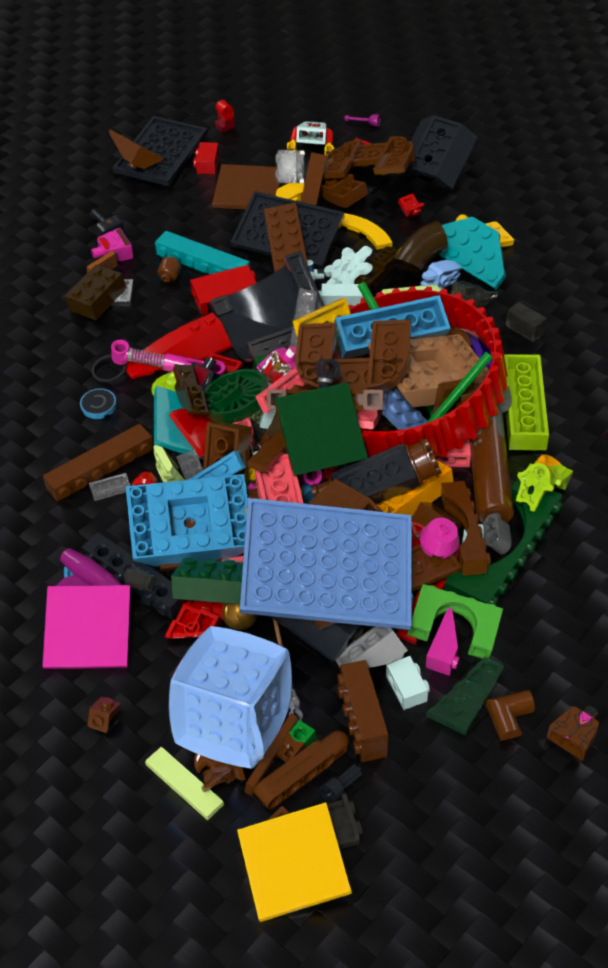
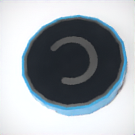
(98, 403)

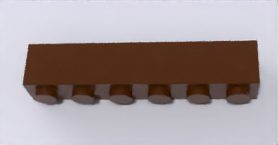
(98, 462)

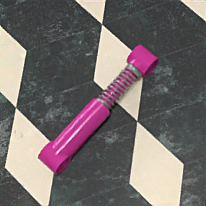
(123, 353)

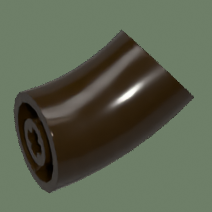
(422, 247)

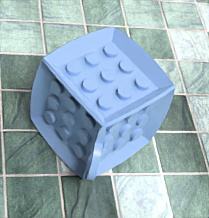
(230, 696)

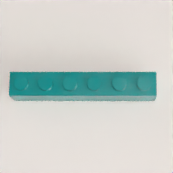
(196, 254)

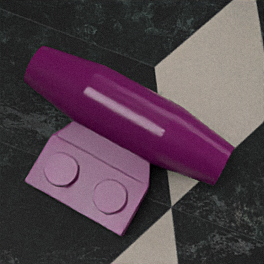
(85, 571)

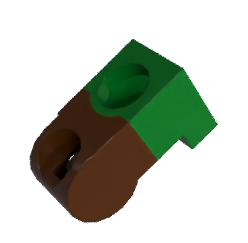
(296, 741)

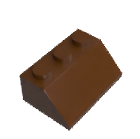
(224, 439)

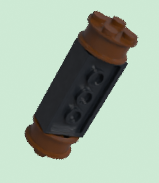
(388, 472)

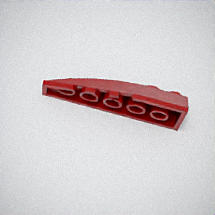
(191, 340)

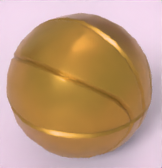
(237, 620)

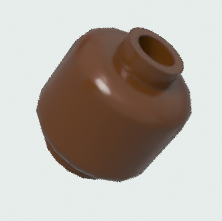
(169, 269)

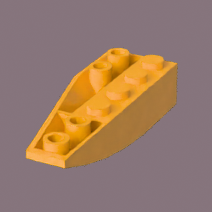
(428, 492)

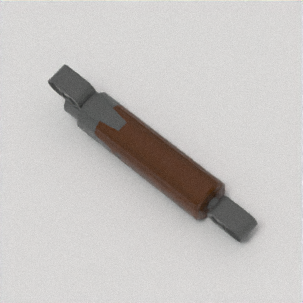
(492, 480)

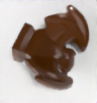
(218, 772)

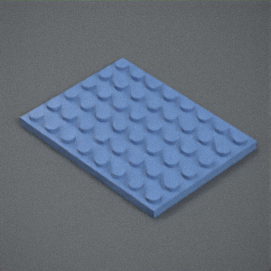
(327, 564)

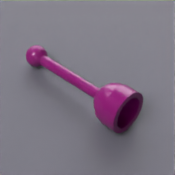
(374, 119)

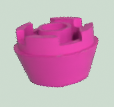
(439, 538)

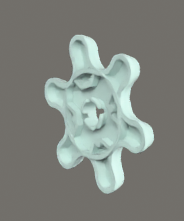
(349, 266)

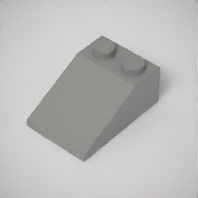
(376, 646)

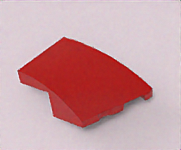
(195, 619)

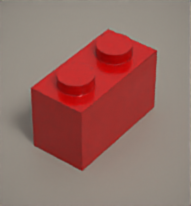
(206, 158)

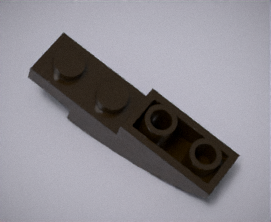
(382, 265)
(188, 391)

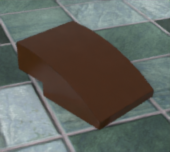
(343, 191)

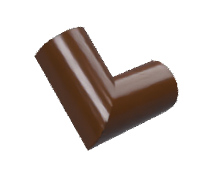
(506, 708)

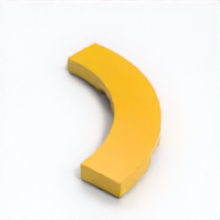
(372, 231)

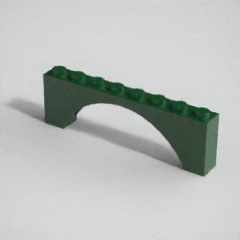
(490, 586)

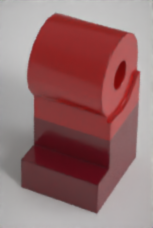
(225, 116)

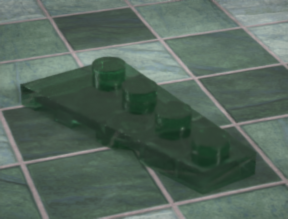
(467, 697)

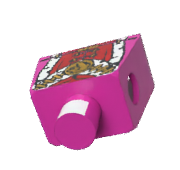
(278, 363)

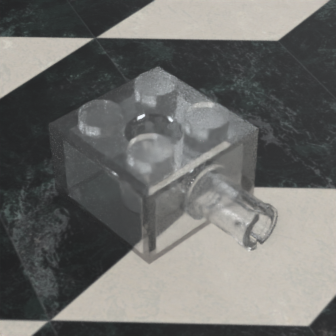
(290, 166)

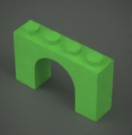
(482, 617)

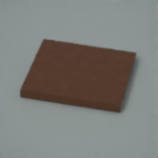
(239, 182)

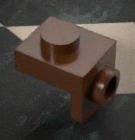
(102, 712)

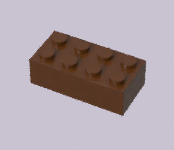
(363, 711)

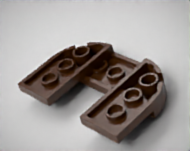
(389, 157)
(382, 371)

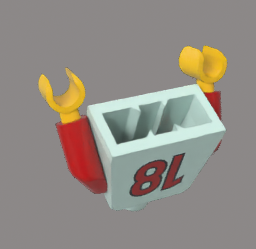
(311, 133)

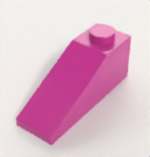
(443, 651)

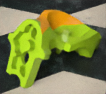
(542, 476)

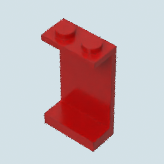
(220, 284)

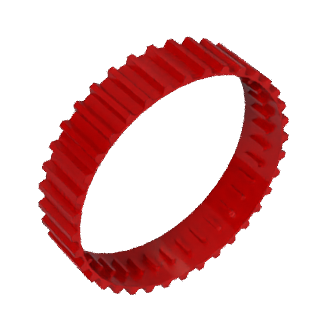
(473, 414)

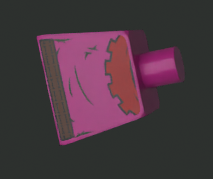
(115, 242)

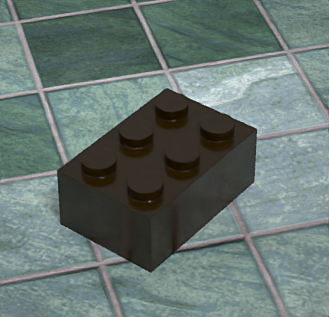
(95, 292)

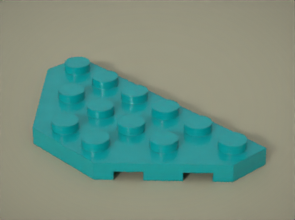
(476, 250)

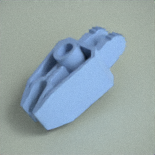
(441, 274)

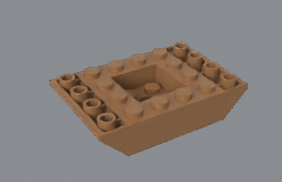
(436, 362)

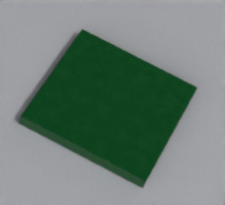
(320, 428)

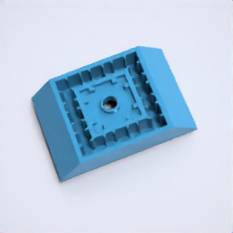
(161, 509)

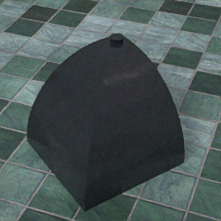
(263, 313)

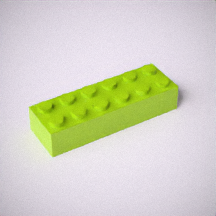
(527, 414)

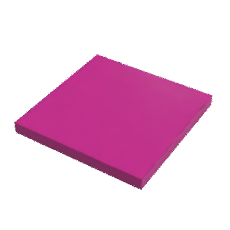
(87, 627)

